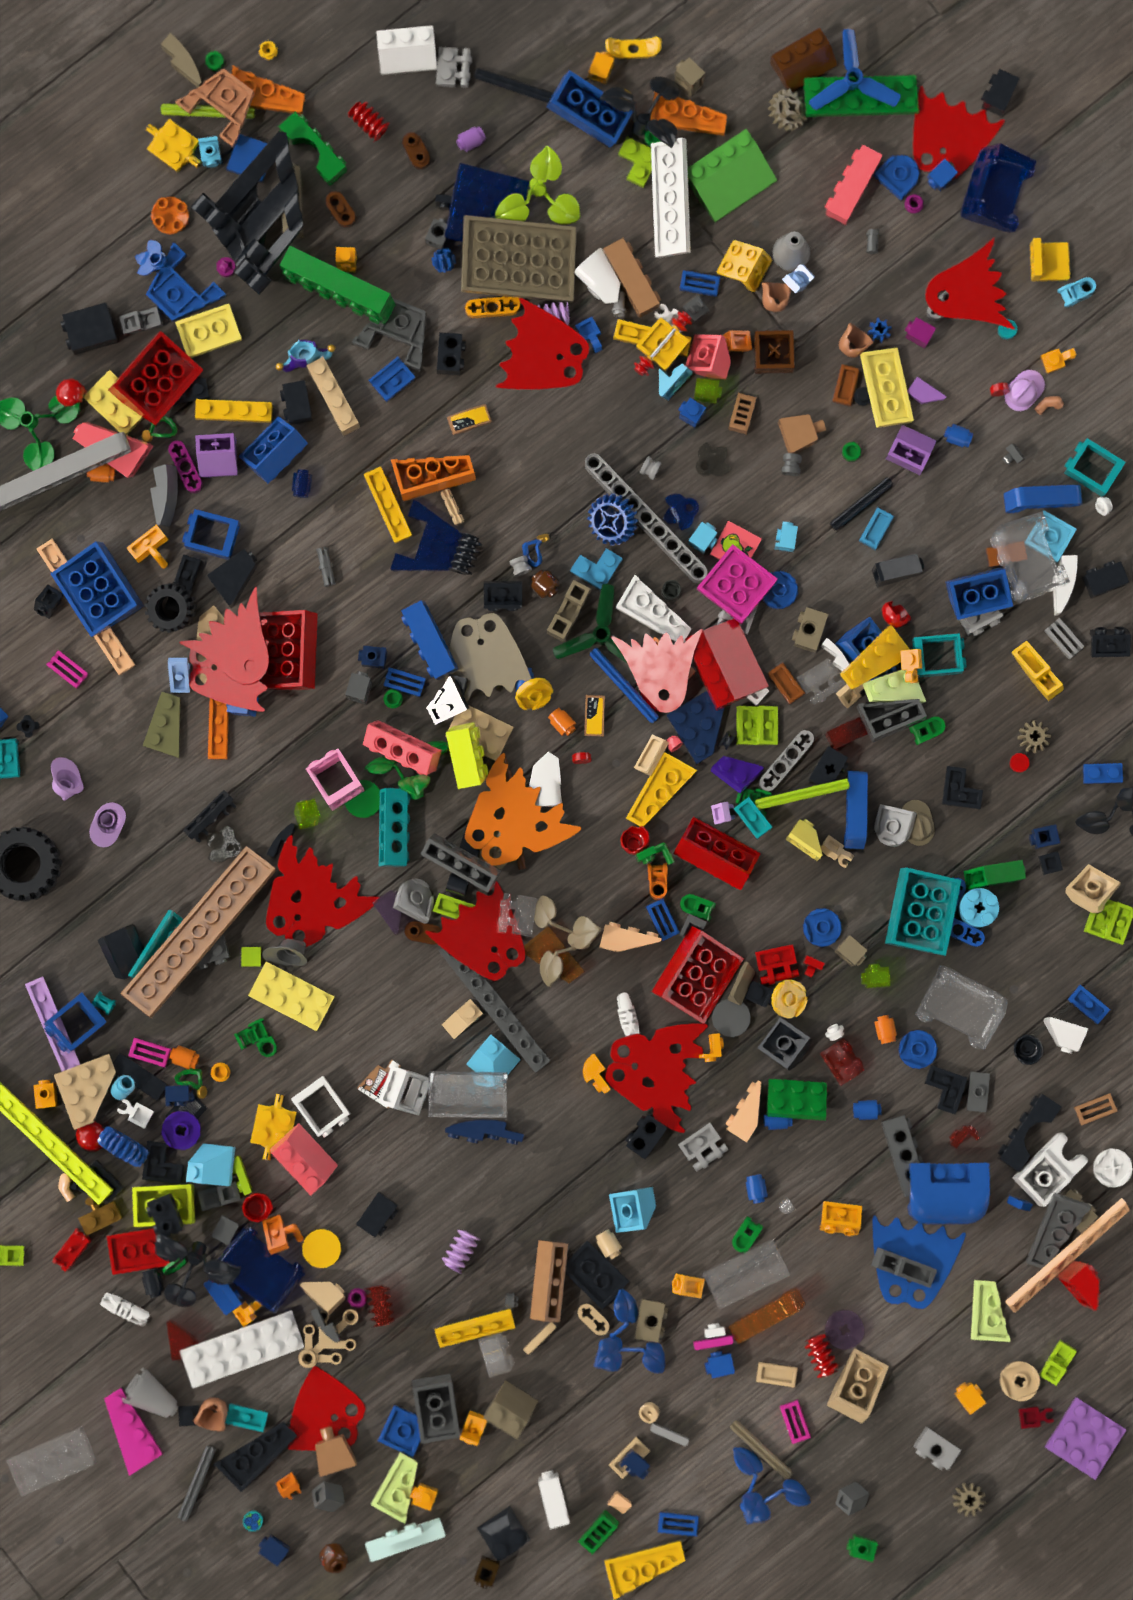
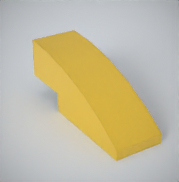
(1038, 671)

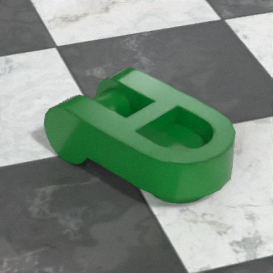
(933, 726)
(690, 905)
(742, 1241)

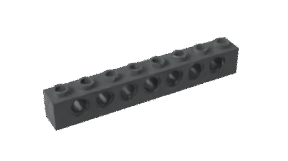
(499, 1013)

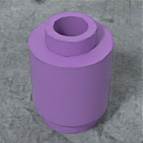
(471, 139)

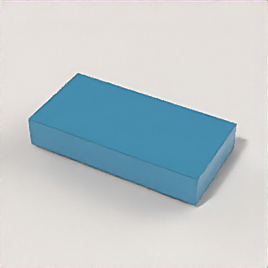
(876, 528)

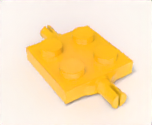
(173, 145)
(272, 1125)

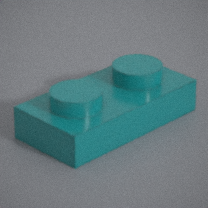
(753, 818)
(246, 1417)

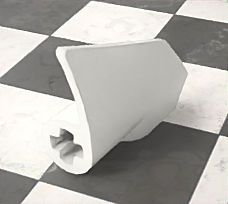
(599, 277)
(547, 776)

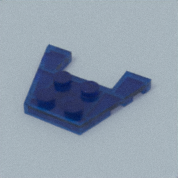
(436, 544)

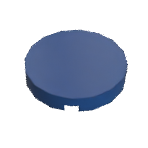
(783, 592)
(822, 927)
(917, 1049)

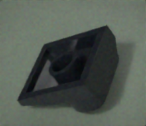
(785, 1044)
(504, 1534)

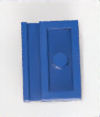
(392, 379)

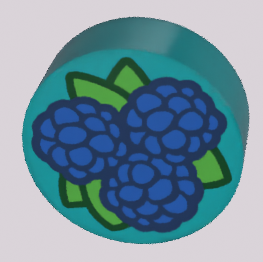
(253, 1520)

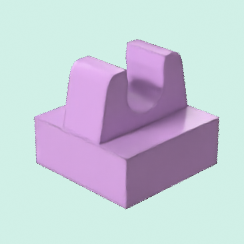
(721, 813)

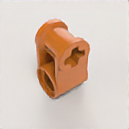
(657, 879)

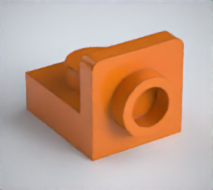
(738, 340)

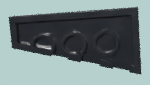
(251, 1459)

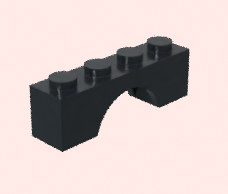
(1014, 1152)

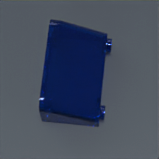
(996, 187)
(262, 1275)

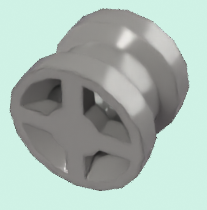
(650, 467)
(520, 565)

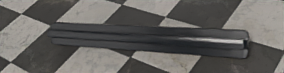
(513, 85)

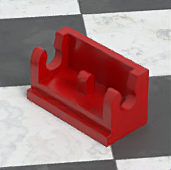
(72, 1250)

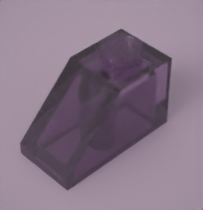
(385, 908)

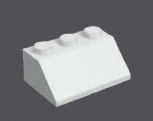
(406, 50)

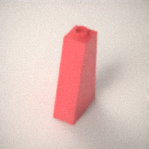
(128, 465)

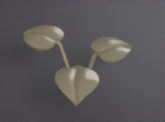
(580, 937)

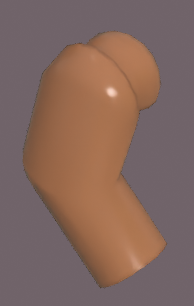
(1052, 401)

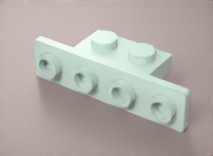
(410, 1537)

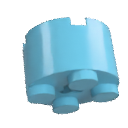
(987, 902)

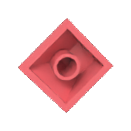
(709, 356)

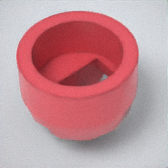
(674, 743)

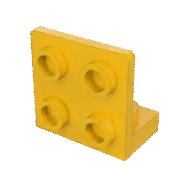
(1049, 261)
(745, 264)

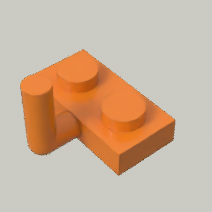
(276, 1234)

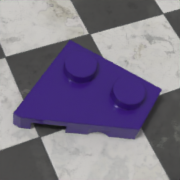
(736, 772)

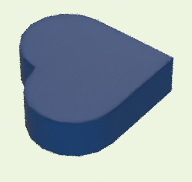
(1019, 1203)

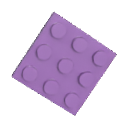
(1085, 1438)

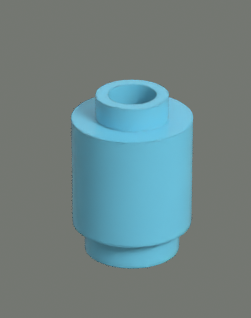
(122, 1087)

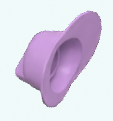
(1025, 390)
(65, 778)
(107, 824)

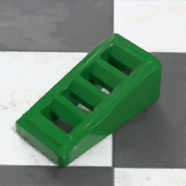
(608, 1518)

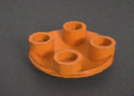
(170, 215)

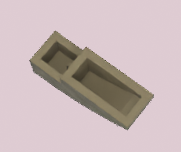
(181, 60)

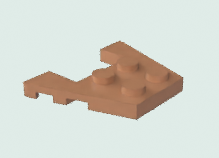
(225, 95)

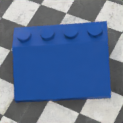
(97, 589)

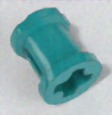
(104, 1003)

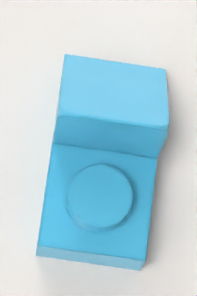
(670, 384)

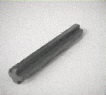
(196, 1483)

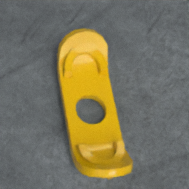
(647, 47)

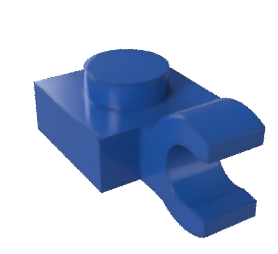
(590, 332)

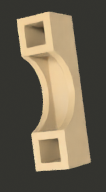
(333, 396)

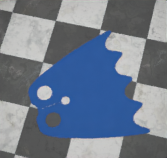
(915, 1244)

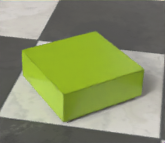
(251, 956)

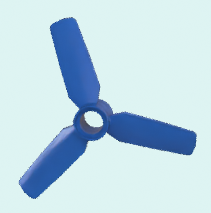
(865, 85)

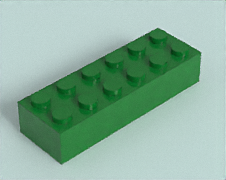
(337, 285)

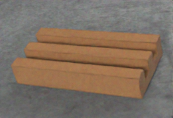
(1080, 1114)

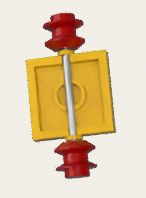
(662, 343)

